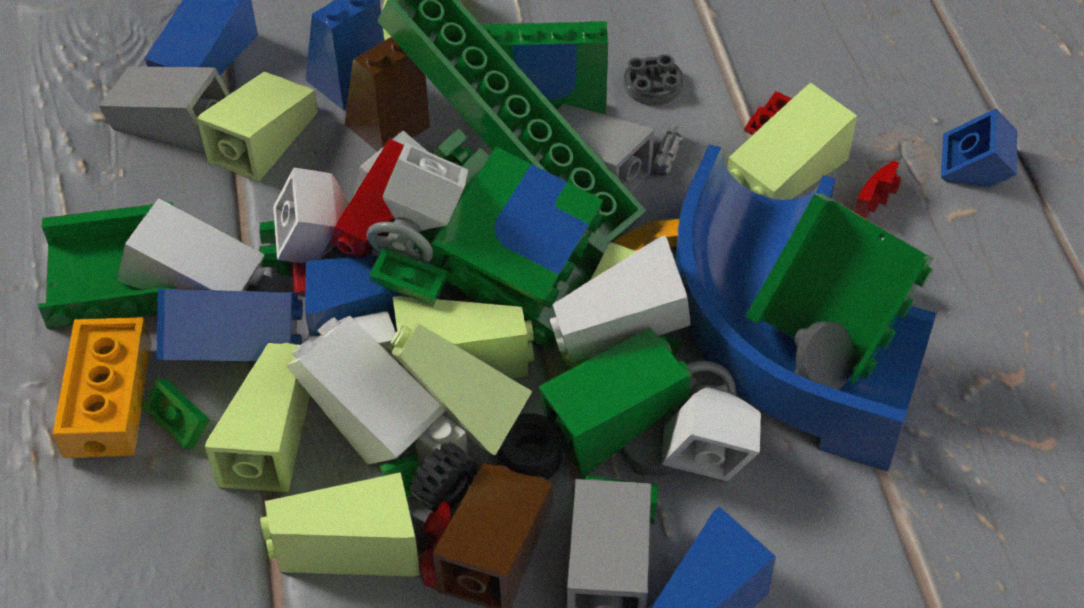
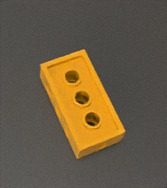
(96, 410)

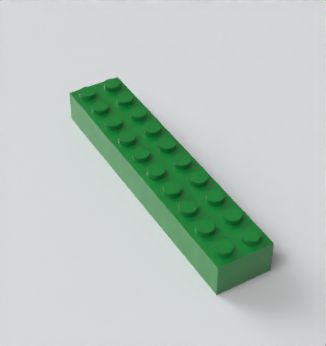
(503, 101)

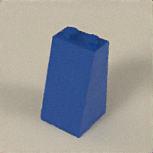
(205, 35)
(336, 38)
(343, 290)
(224, 323)
(720, 569)

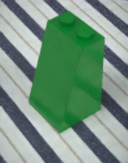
(614, 397)

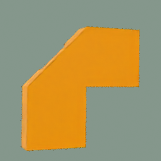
(649, 232)

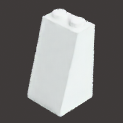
(187, 254)
(622, 303)
(364, 390)

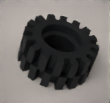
(444, 476)

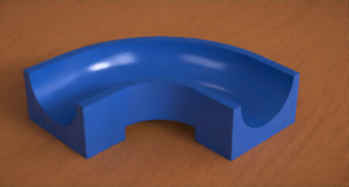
(723, 258)

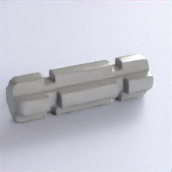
(668, 149)

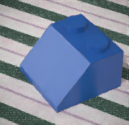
(980, 151)

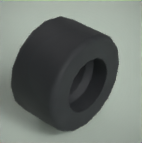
(537, 430)

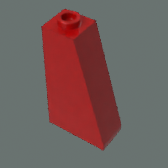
(367, 205)

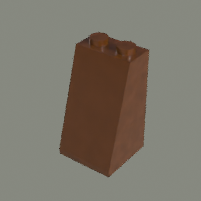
(386, 95)
(492, 537)

